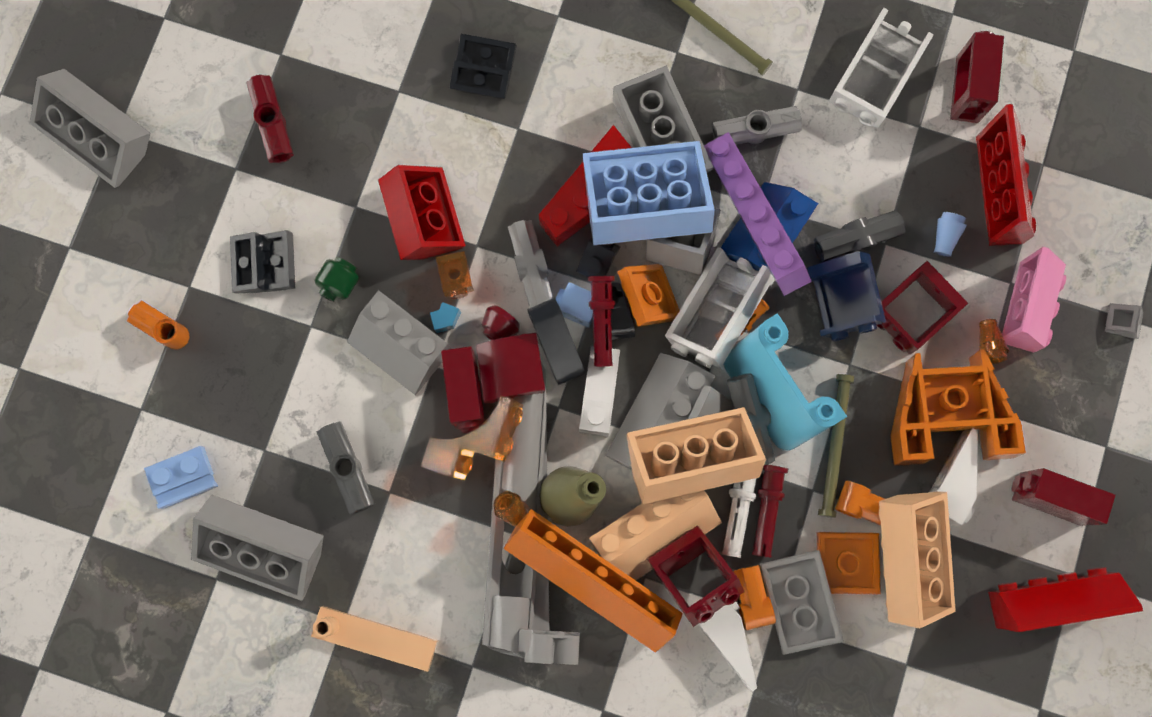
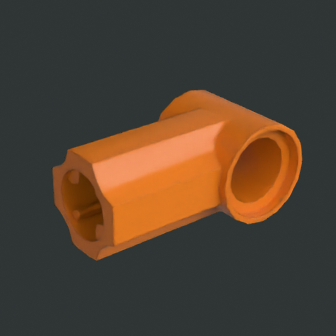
(158, 325)
(859, 502)
(754, 605)

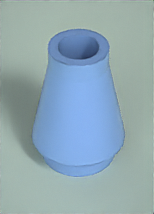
(948, 233)

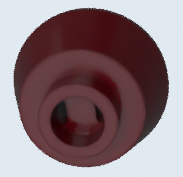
(499, 323)

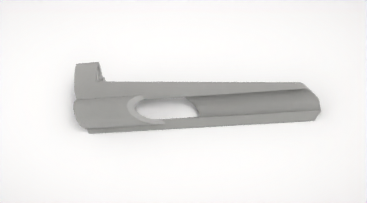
(519, 603)

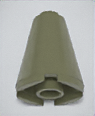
(571, 495)

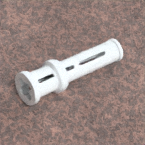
(742, 495)

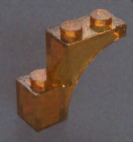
(491, 439)

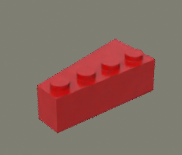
(569, 207)

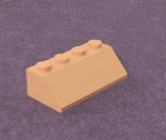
(694, 455)
(651, 528)
(917, 558)

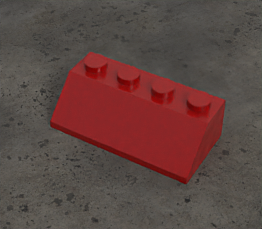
(1062, 601)

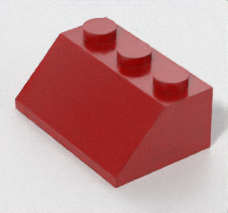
(420, 211)

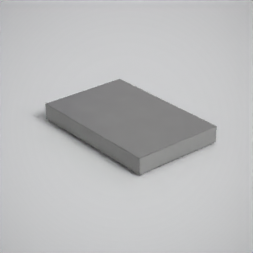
(801, 602)

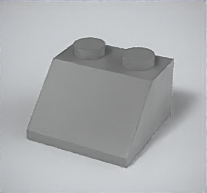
(683, 252)

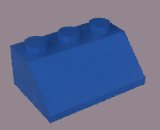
(791, 209)

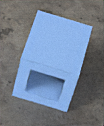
(574, 304)

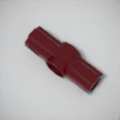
(266, 104)

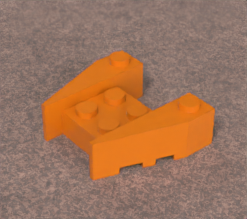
(952, 402)

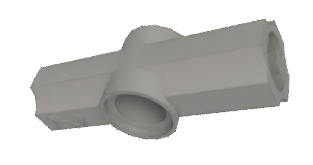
(773, 122)
(530, 262)

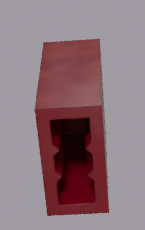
(1063, 497)

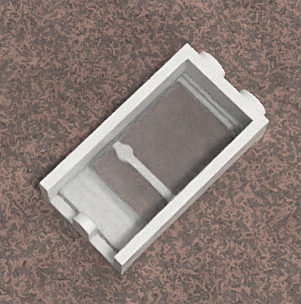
(878, 71)
(718, 309)

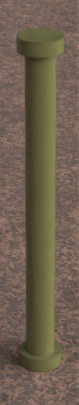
(726, 36)
(835, 449)

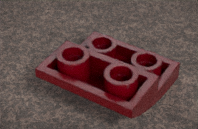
(510, 367)

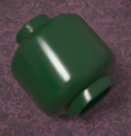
(336, 279)

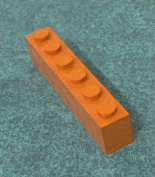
(593, 581)

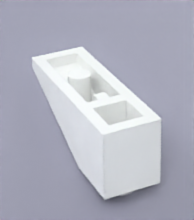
(599, 396)
(960, 478)
(729, 638)

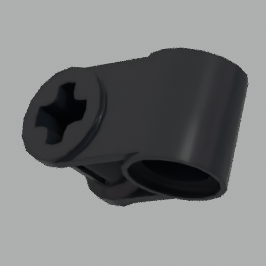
(621, 316)

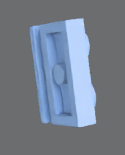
(180, 477)

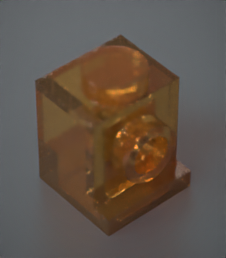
(452, 263)

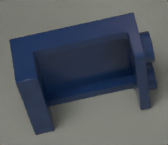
(847, 295)

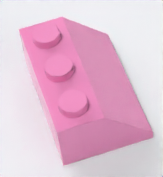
(1034, 301)

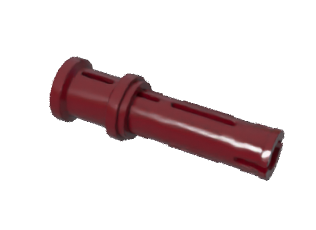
(601, 304)
(770, 496)

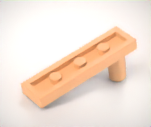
(374, 638)

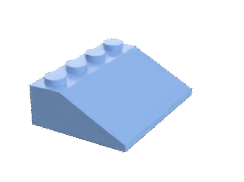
(648, 193)

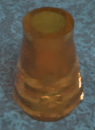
(992, 341)
(509, 508)

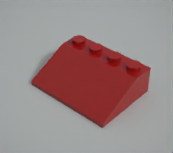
(1005, 180)

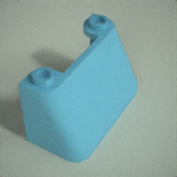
(792, 416)

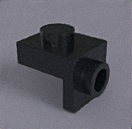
(597, 259)

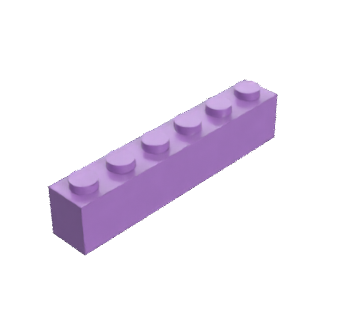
(757, 215)

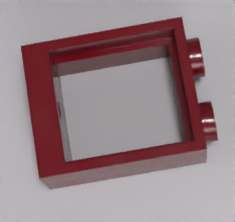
(977, 77)
(939, 290)
(463, 388)
(681, 553)

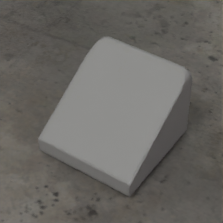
(1124, 320)

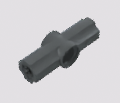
(859, 235)
(745, 395)
(338, 449)

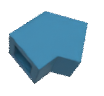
(445, 317)

